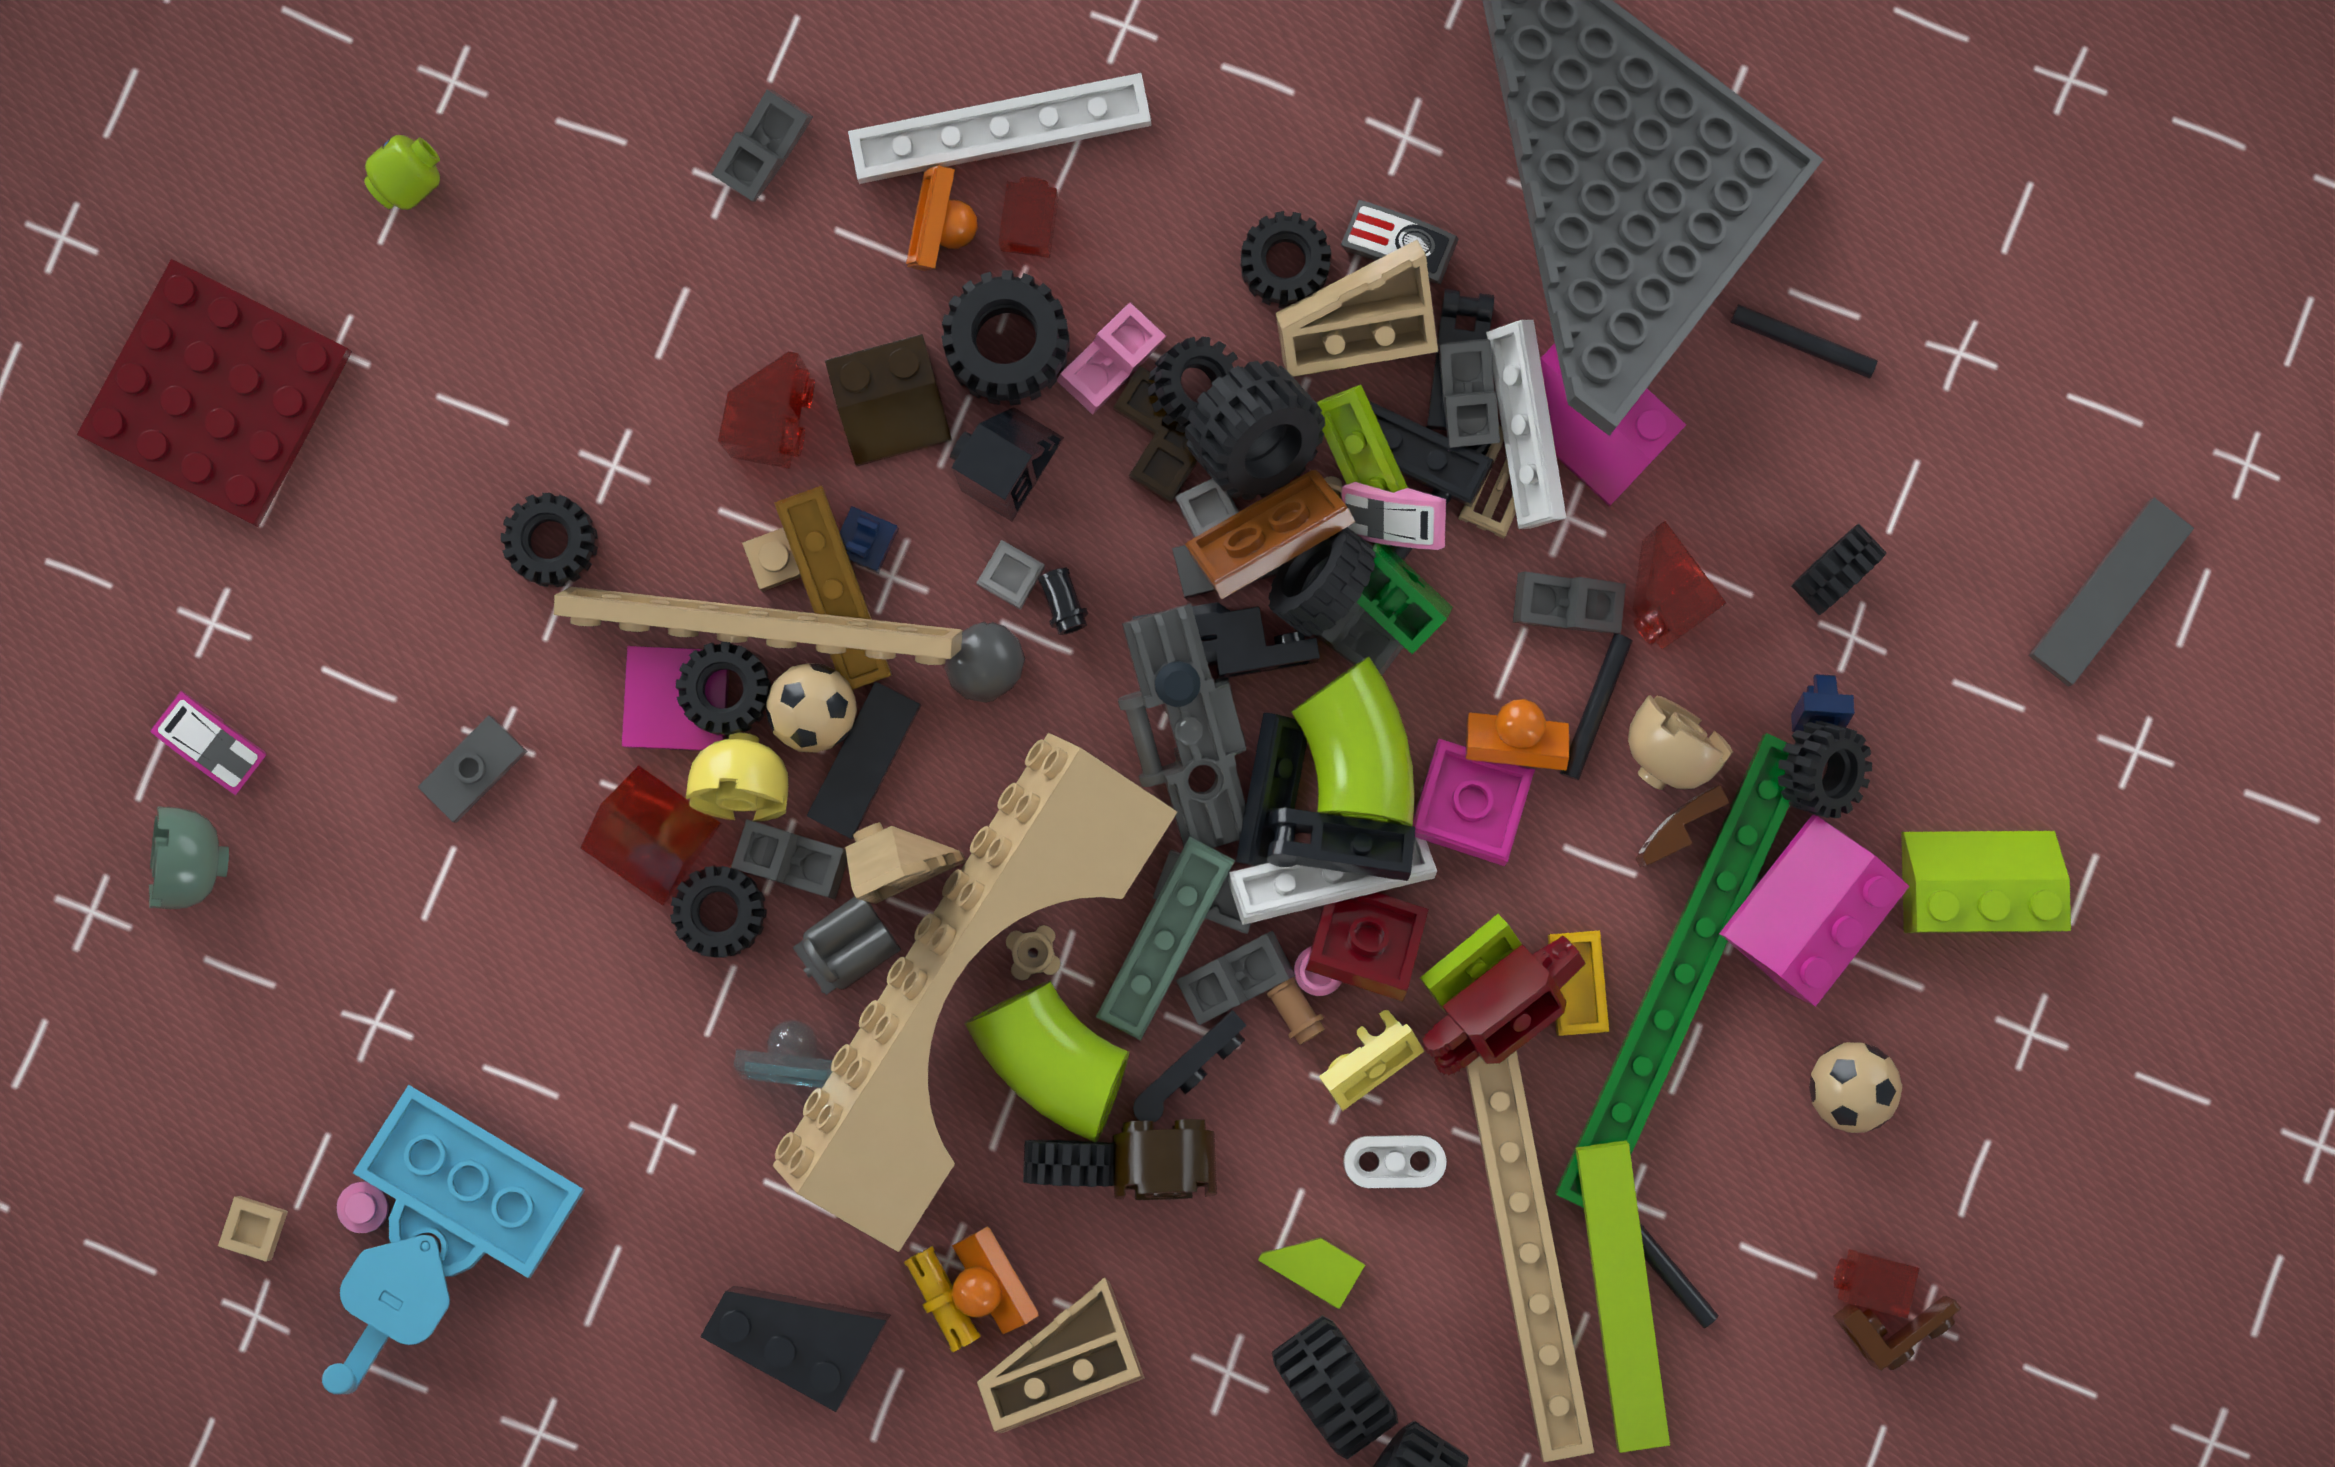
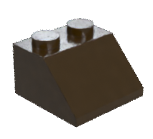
(888, 400)

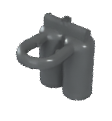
(845, 946)

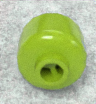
(402, 172)

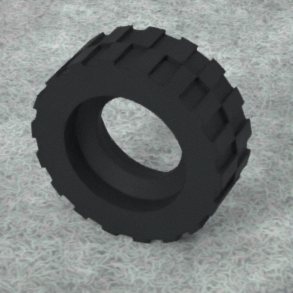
(1322, 583)

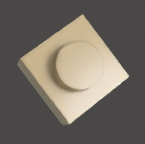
(771, 559)
(252, 1228)

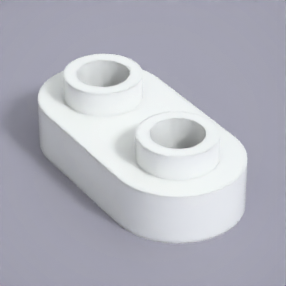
(1394, 1161)

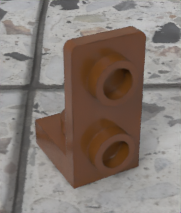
(1867, 1332)

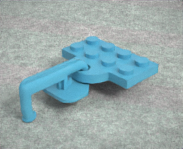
(467, 1193)

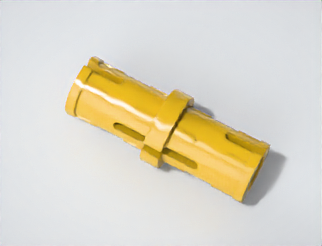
(937, 1292)

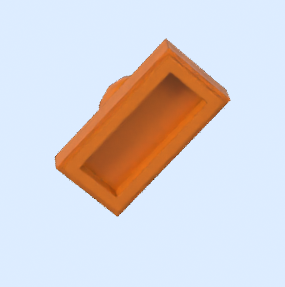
(939, 220)
(1518, 737)
(990, 1283)

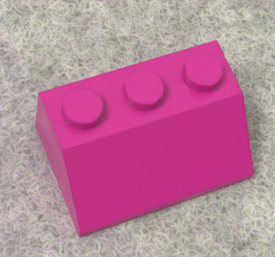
(1601, 460)
(1814, 910)

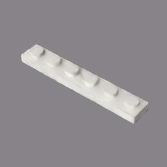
(999, 128)

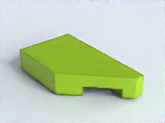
(1317, 1268)

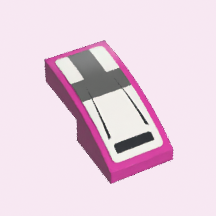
(208, 742)

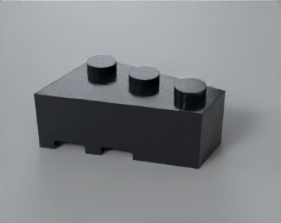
(796, 1340)

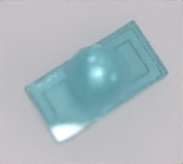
(788, 1059)

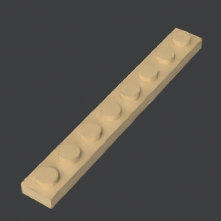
(738, 622)
(1529, 1259)

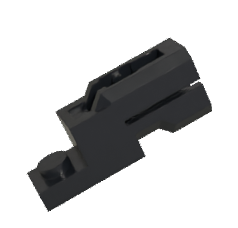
(1241, 642)

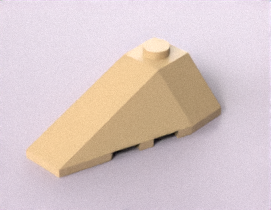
(894, 860)

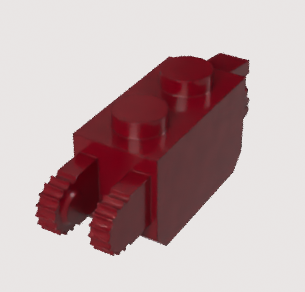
(1504, 1007)

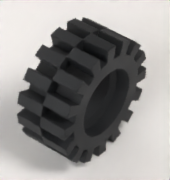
(1278, 230)
(1170, 369)
(520, 530)
(1839, 569)
(701, 667)
(1806, 763)
(687, 911)
(1068, 1163)

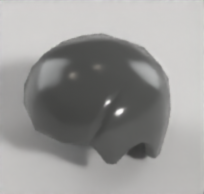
(987, 662)

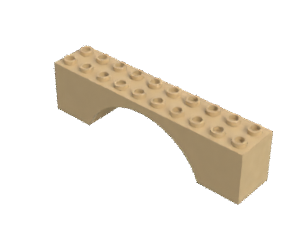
(870, 1131)

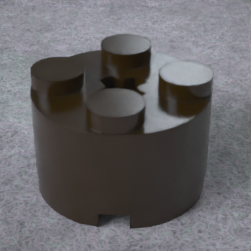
(1165, 1161)

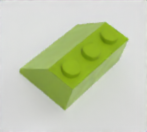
(1984, 882)

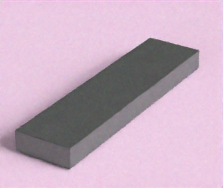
(2111, 591)

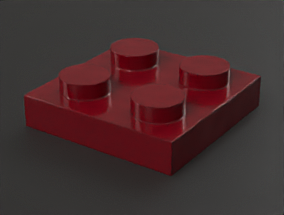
(1369, 943)

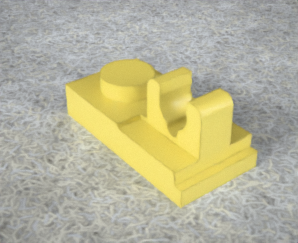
(1367, 1067)

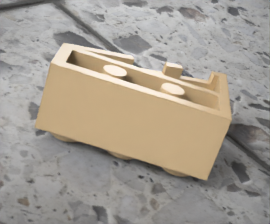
(1362, 318)
(1064, 1364)

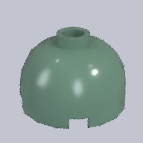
(184, 858)

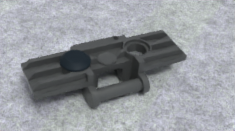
(1203, 721)

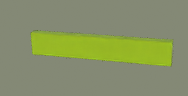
(1622, 1296)

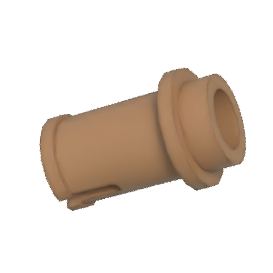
(1296, 1011)

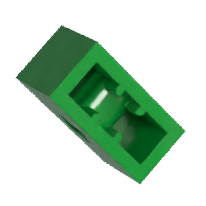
(1402, 600)

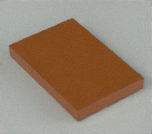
(1269, 533)

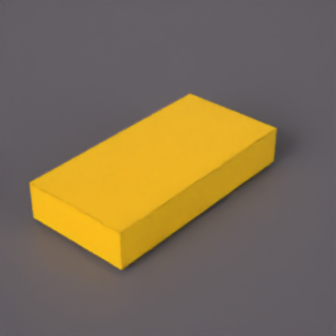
(1586, 990)

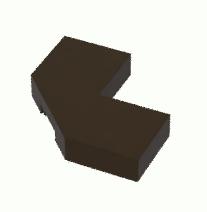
(1166, 459)

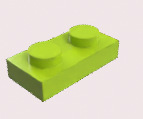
(1470, 960)

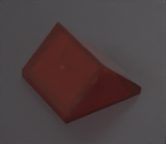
(648, 834)

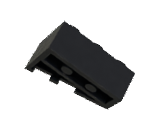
(1003, 460)

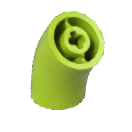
(1359, 748)
(1051, 1059)

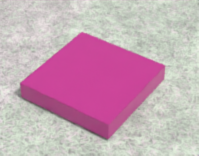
(651, 704)
(1471, 803)

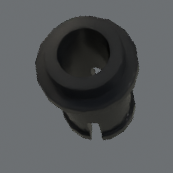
(1063, 601)

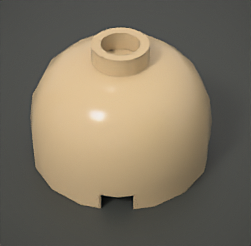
(1674, 746)

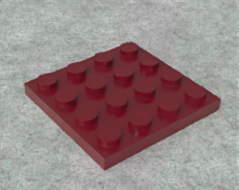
(214, 392)

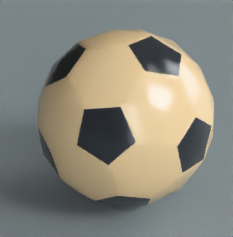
(811, 707)
(1855, 1087)

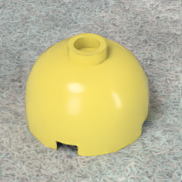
(738, 777)

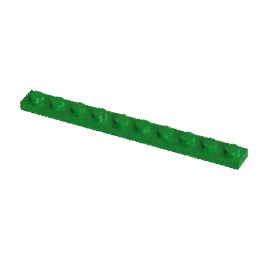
(1687, 961)

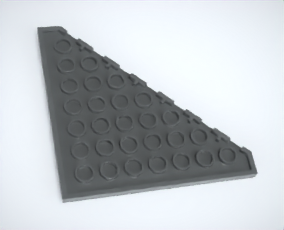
(1634, 185)

